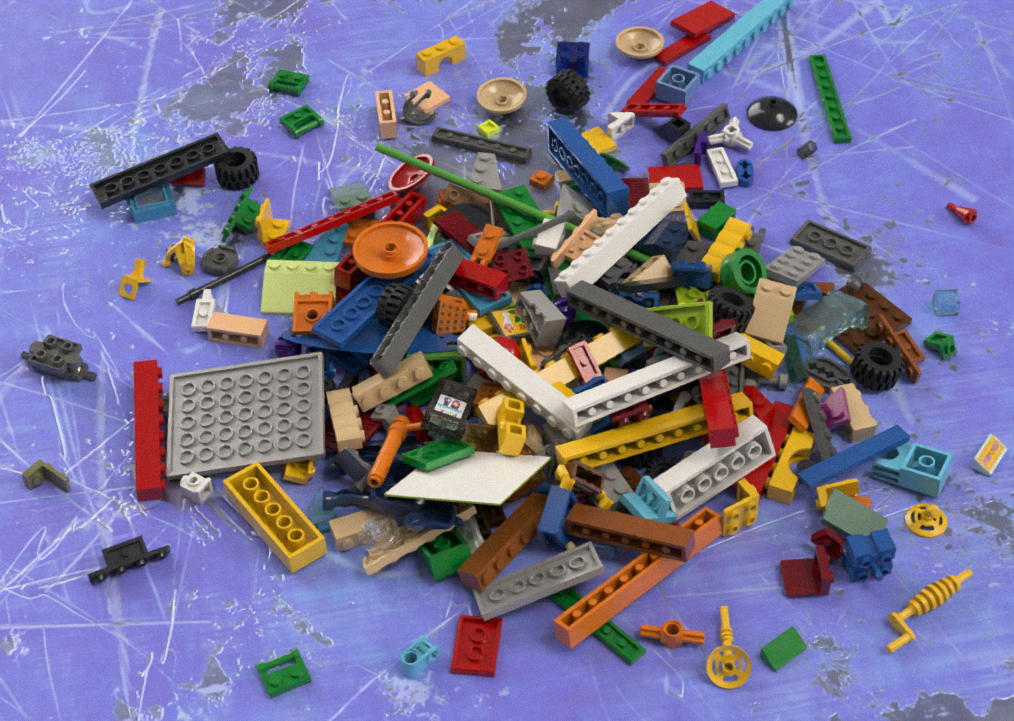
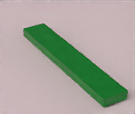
(608, 634)

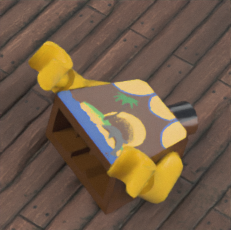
(582, 481)

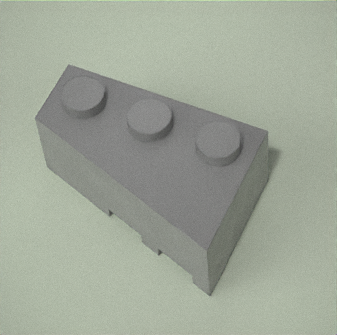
(540, 317)

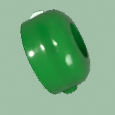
(742, 271)

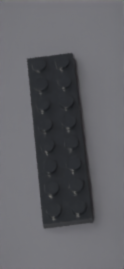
(159, 170)

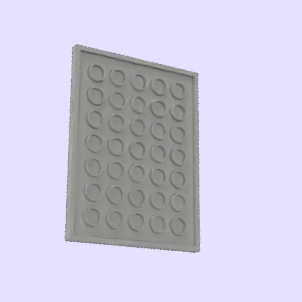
(246, 415)

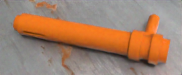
(396, 435)

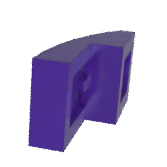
(700, 147)

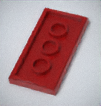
(702, 19)

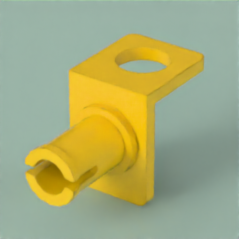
(134, 279)

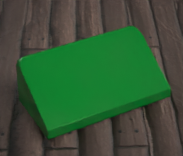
(783, 649)

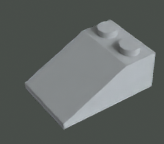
(570, 201)

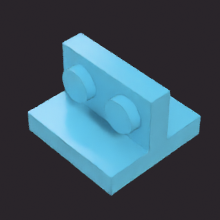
(649, 502)

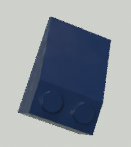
(663, 239)

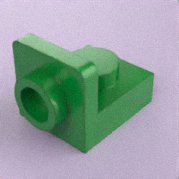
(943, 343)

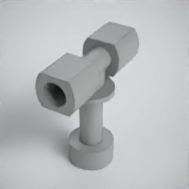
(755, 379)

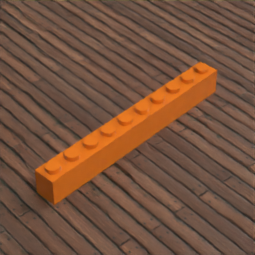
(629, 584)

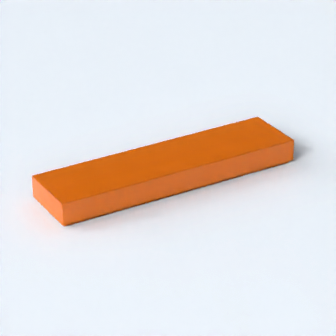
(799, 415)

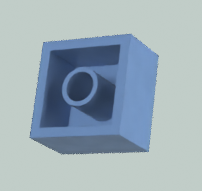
(677, 85)

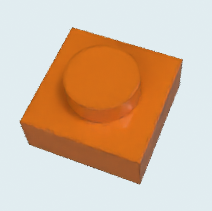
(541, 179)

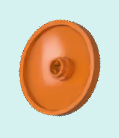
(390, 250)

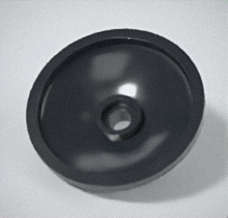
(772, 113)

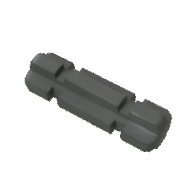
(549, 467)

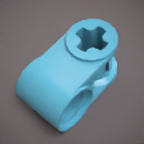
(418, 657)

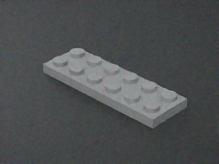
(539, 580)

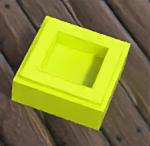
(488, 128)

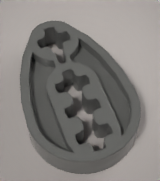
(825, 368)

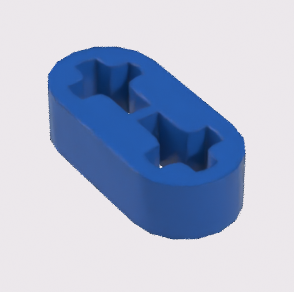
(748, 173)

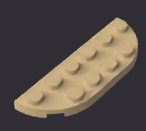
(409, 541)

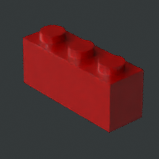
(480, 280)

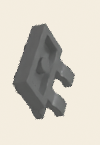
(612, 276)

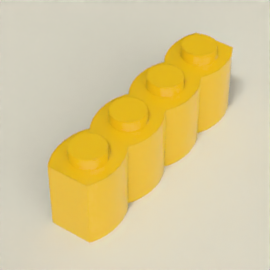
(731, 237)

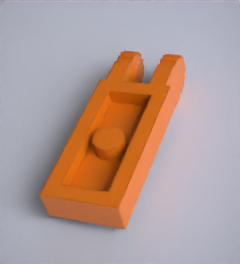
(487, 244)

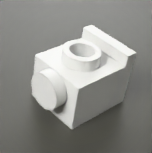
(196, 487)

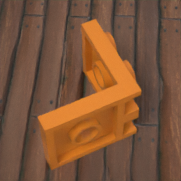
(310, 306)

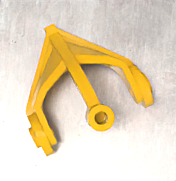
(185, 260)

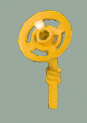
(926, 520)
(728, 659)

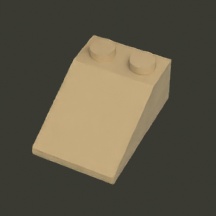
(772, 311)

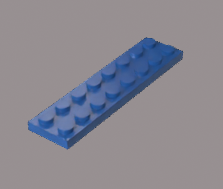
(359, 307)

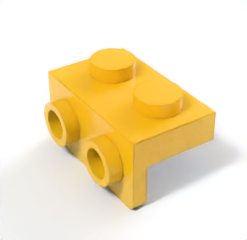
(299, 471)

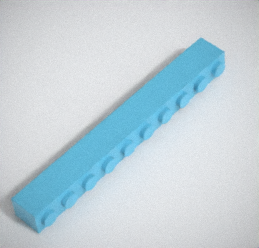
(738, 37)

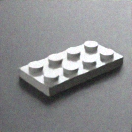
(794, 266)

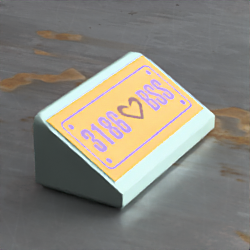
(989, 455)

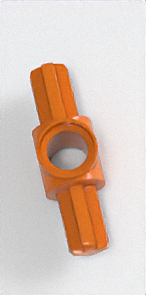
(672, 627)

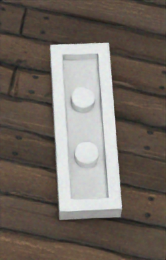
(722, 167)

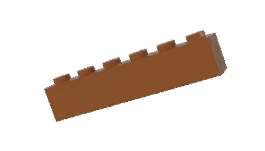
(631, 532)
(503, 544)

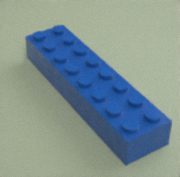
(587, 168)

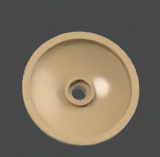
(639, 42)
(501, 95)

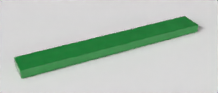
(829, 99)

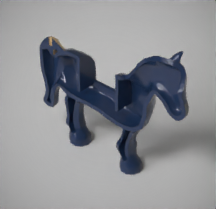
(428, 513)

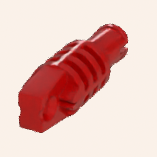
(415, 415)

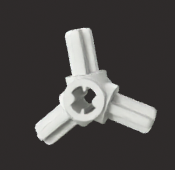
(730, 136)

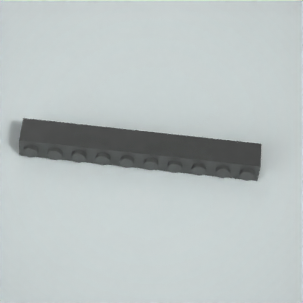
(649, 326)

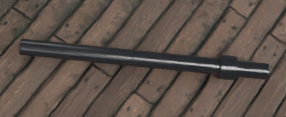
(193, 293)

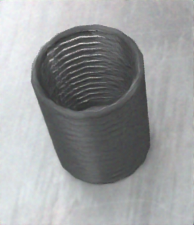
(807, 145)

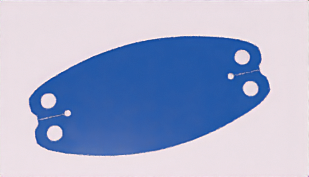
(373, 334)

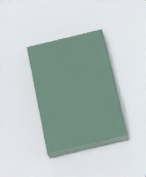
(850, 516)

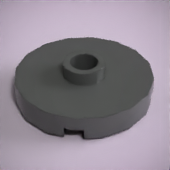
(220, 260)

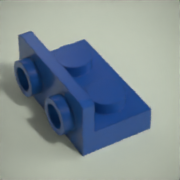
(697, 274)

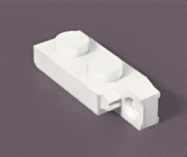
(203, 311)
(471, 533)

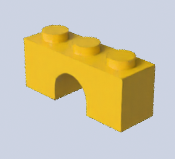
(430, 58)
(510, 431)

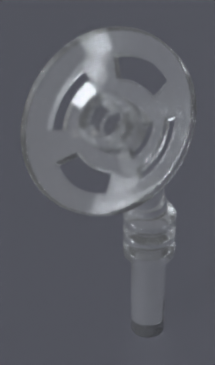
(375, 532)

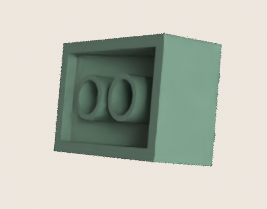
(349, 196)

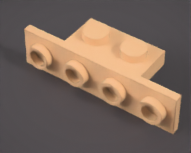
(579, 241)

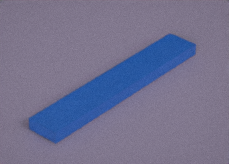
(853, 457)

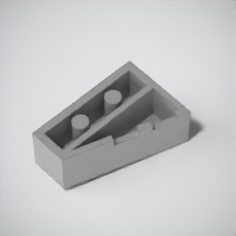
(486, 172)

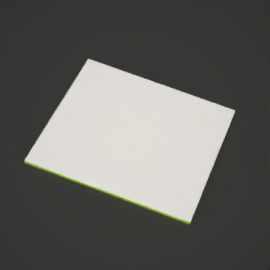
(476, 480)

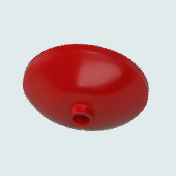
(409, 178)

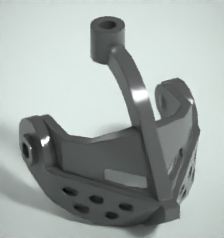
(410, 109)

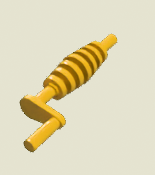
(927, 599)

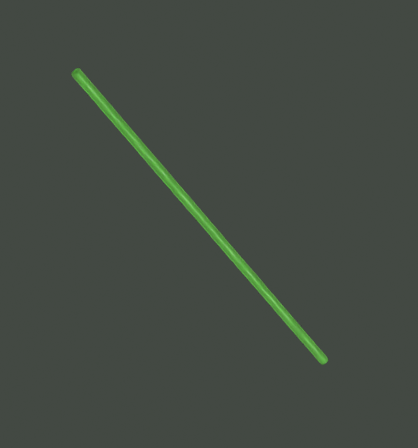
(490, 194)

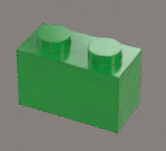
(714, 220)

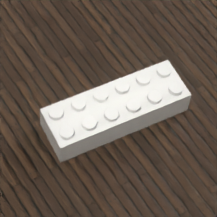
(715, 469)

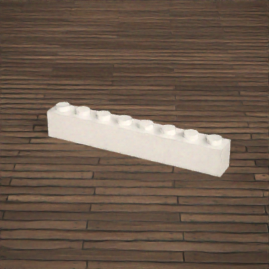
(518, 379)

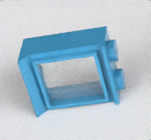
(152, 204)

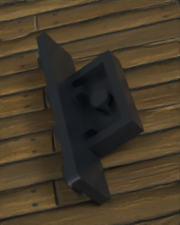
(126, 555)

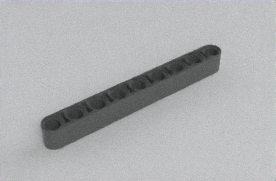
(416, 310)

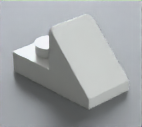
(619, 124)

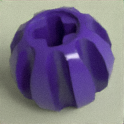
(567, 311)
(287, 348)

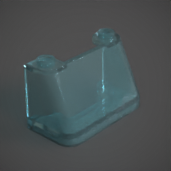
(827, 320)

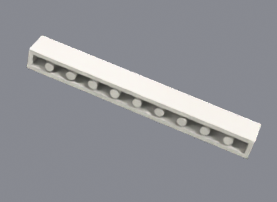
(622, 235)
(644, 384)

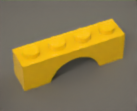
(783, 482)

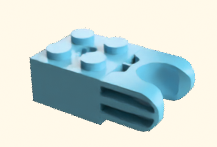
(915, 468)

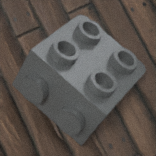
(355, 467)

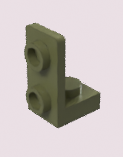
(39, 471)

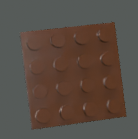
(878, 305)

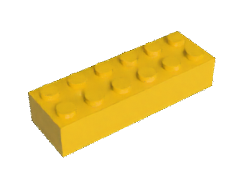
(275, 517)

